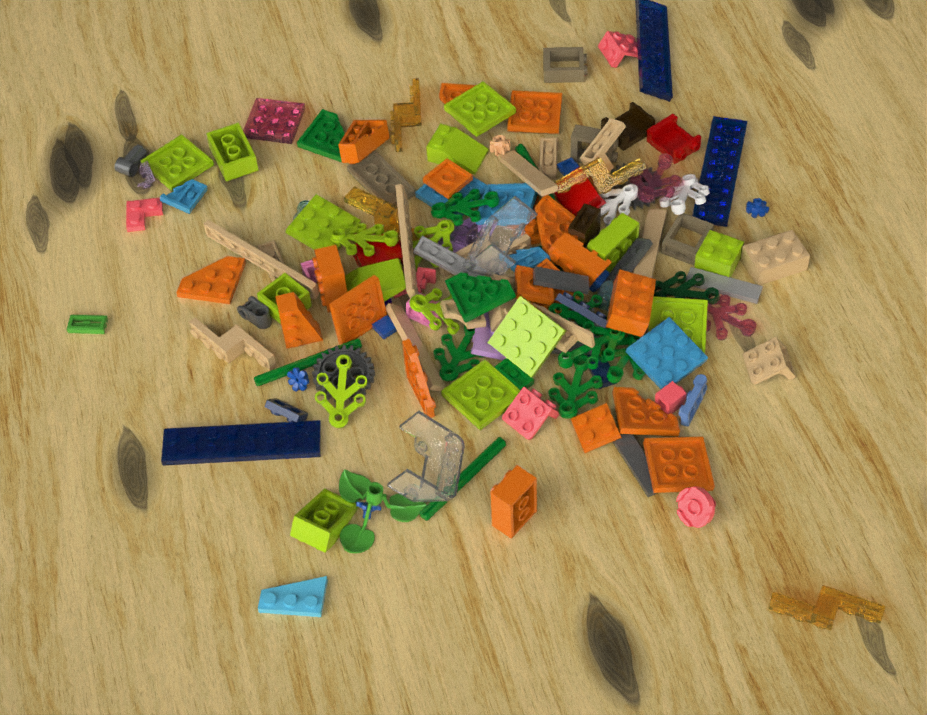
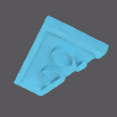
(298, 598)

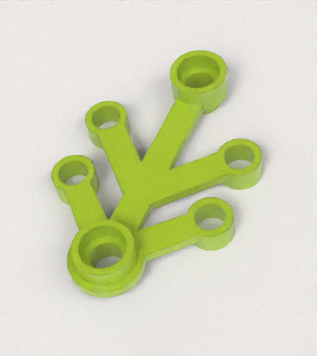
(439, 232)
(341, 236)
(421, 304)
(341, 394)

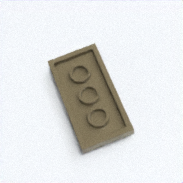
(379, 178)

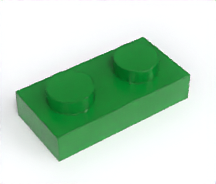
(514, 374)

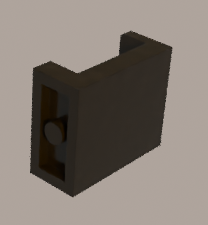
(636, 123)
(586, 224)

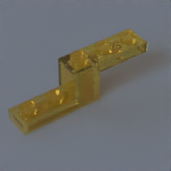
(406, 115)
(600, 176)
(383, 211)
(826, 607)

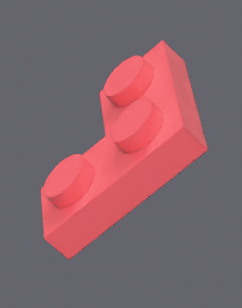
(138, 210)

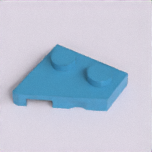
(185, 196)
(528, 257)

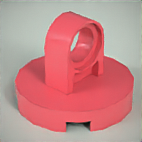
(695, 507)

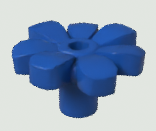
(757, 208)
(299, 379)
(364, 505)

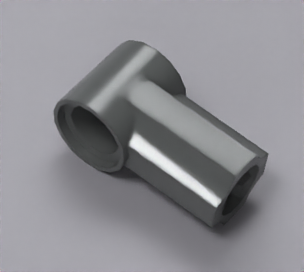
(129, 164)

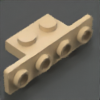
(572, 335)

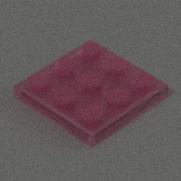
(274, 120)

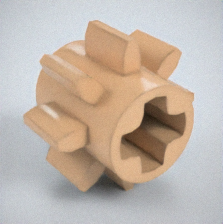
(499, 145)

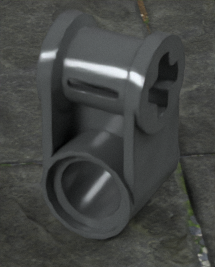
(256, 313)

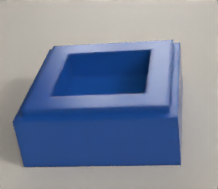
(567, 166)
(598, 282)
(384, 327)

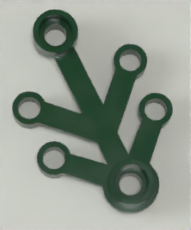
(682, 290)

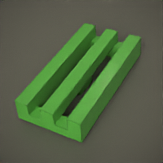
(83, 325)

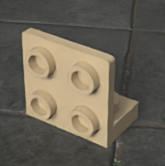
(768, 360)

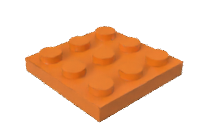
(535, 112)
(358, 310)
(678, 464)

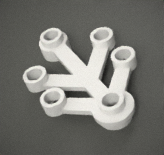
(688, 182)
(627, 193)

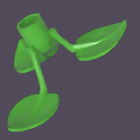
(355, 486)

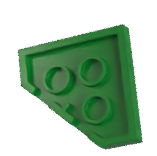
(323, 136)
(478, 294)

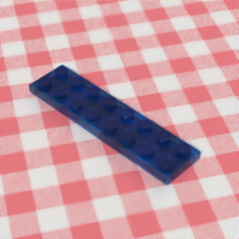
(653, 49)
(721, 169)
(241, 443)

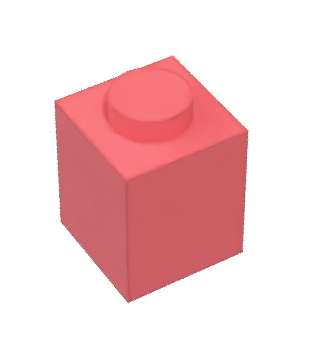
(670, 398)

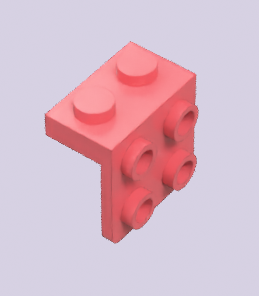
(616, 46)
(529, 412)

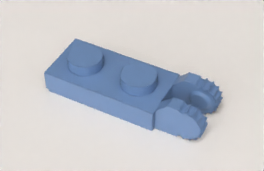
(693, 400)

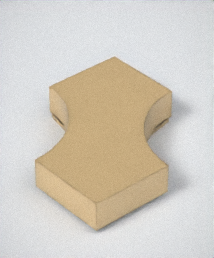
(451, 311)

